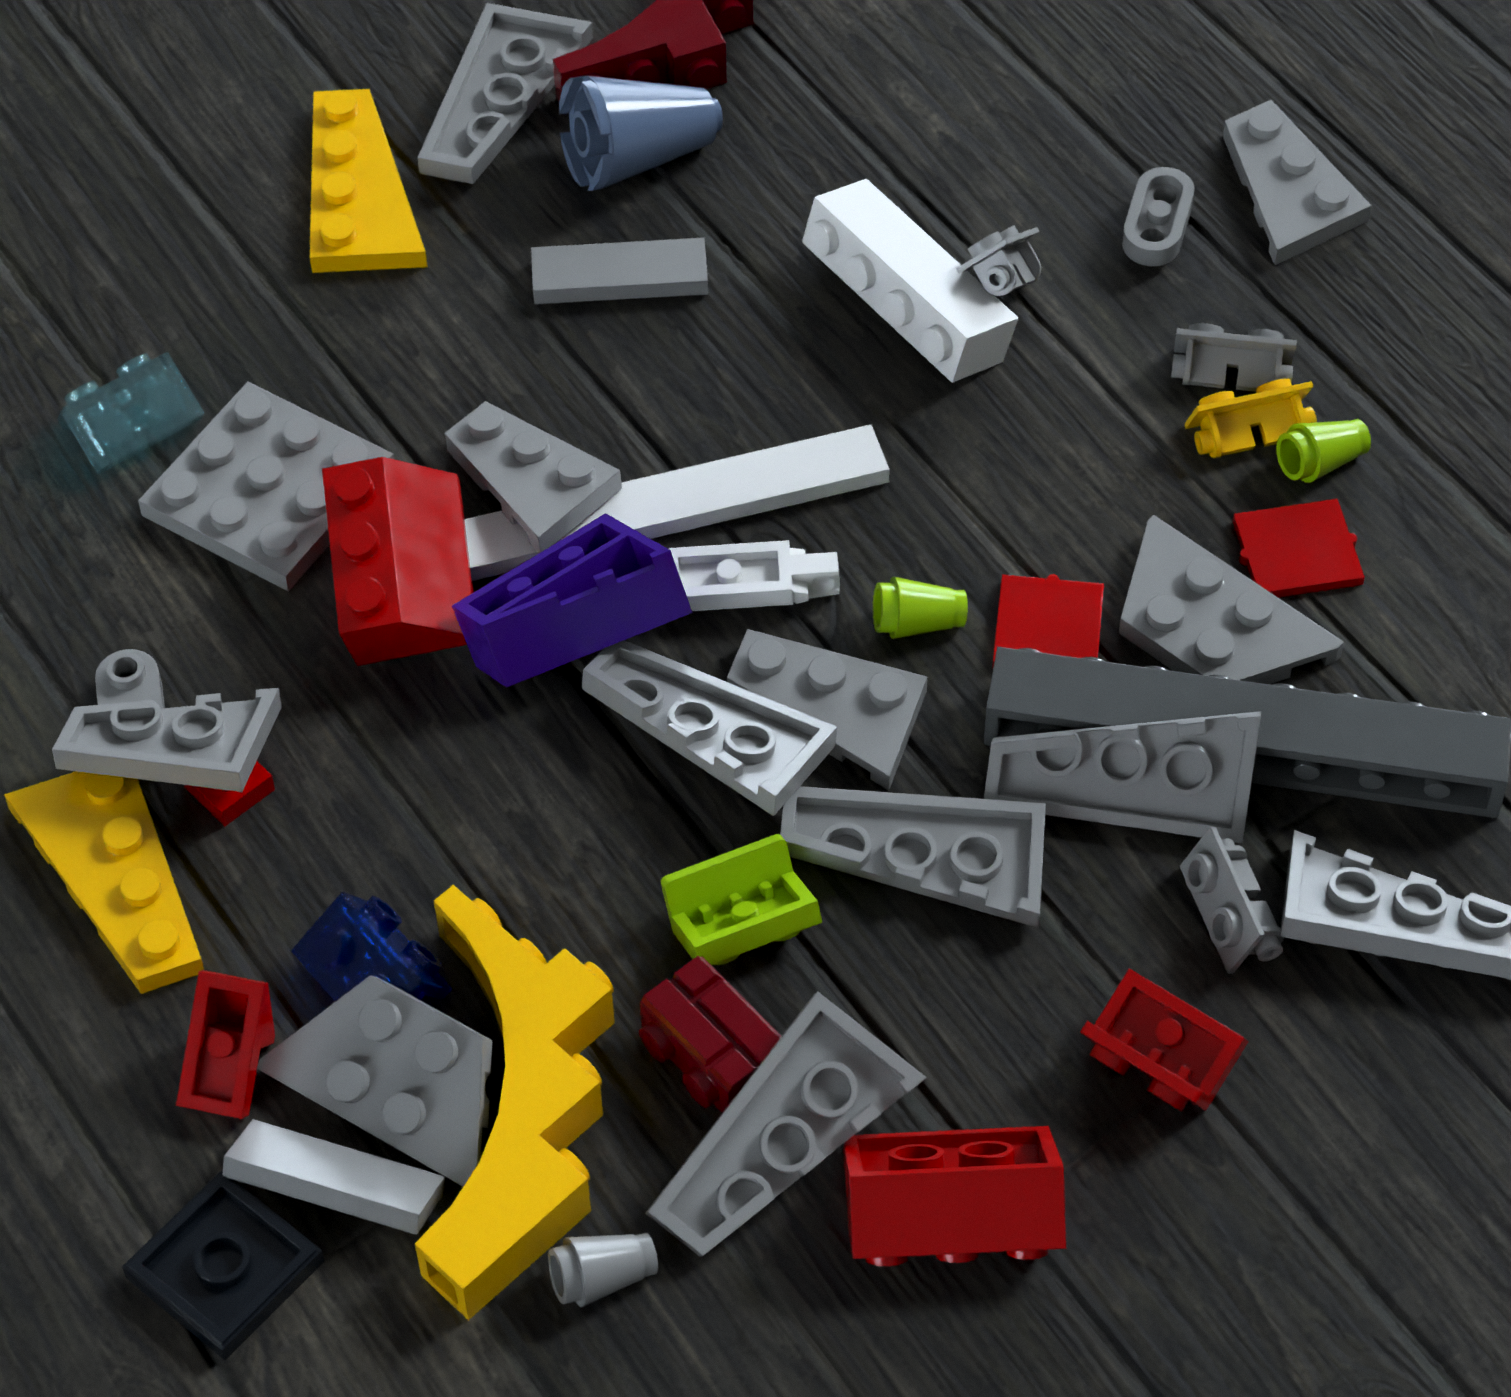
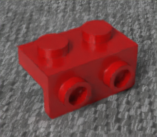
(1165, 1040)

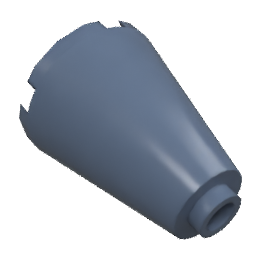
(632, 126)

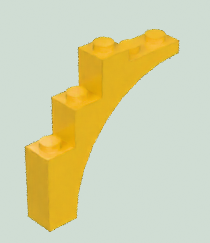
(527, 1181)

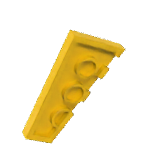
(356, 190)
(113, 868)

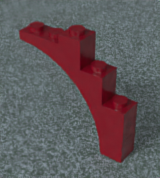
(664, 45)

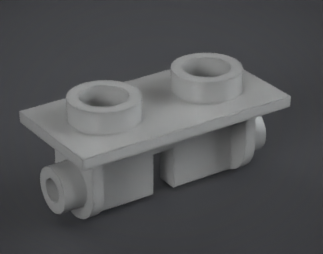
(1004, 261)
(1211, 351)
(1221, 887)

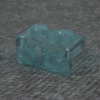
(131, 411)

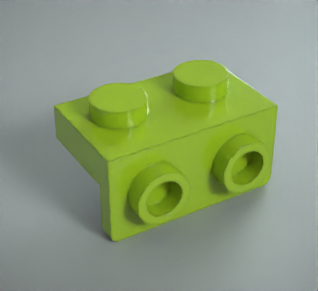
(739, 901)

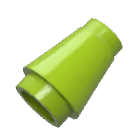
(1320, 447)
(917, 608)

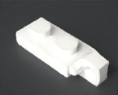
(754, 575)

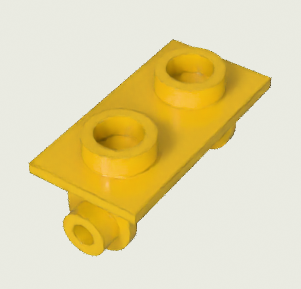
(1228, 420)

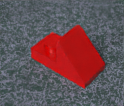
(224, 1043)

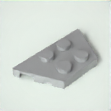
(1212, 618)
(394, 1074)

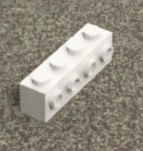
(909, 280)

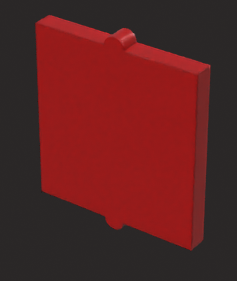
(1299, 548)
(1049, 615)

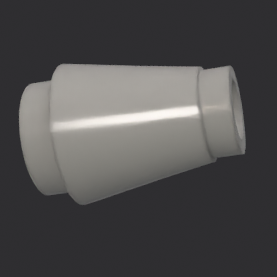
(599, 1265)

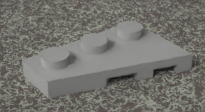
(1291, 182)
(531, 473)
(864, 699)
(185, 745)

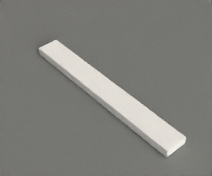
(705, 494)

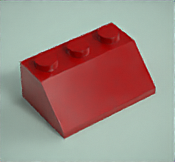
(396, 557)
(954, 1194)

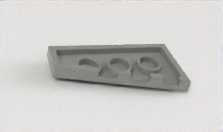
(497, 88)
(720, 727)
(936, 846)
(1377, 913)
(794, 1110)

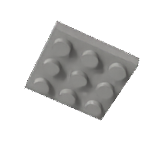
(256, 485)

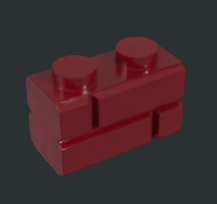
(705, 1032)

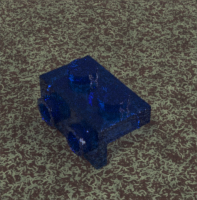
(364, 940)

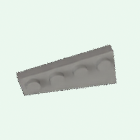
(1136, 775)

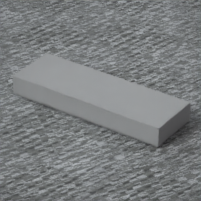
(619, 270)
(333, 1176)

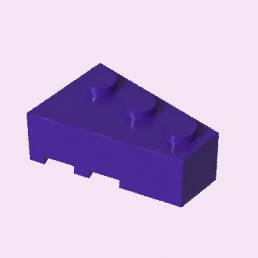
(571, 601)

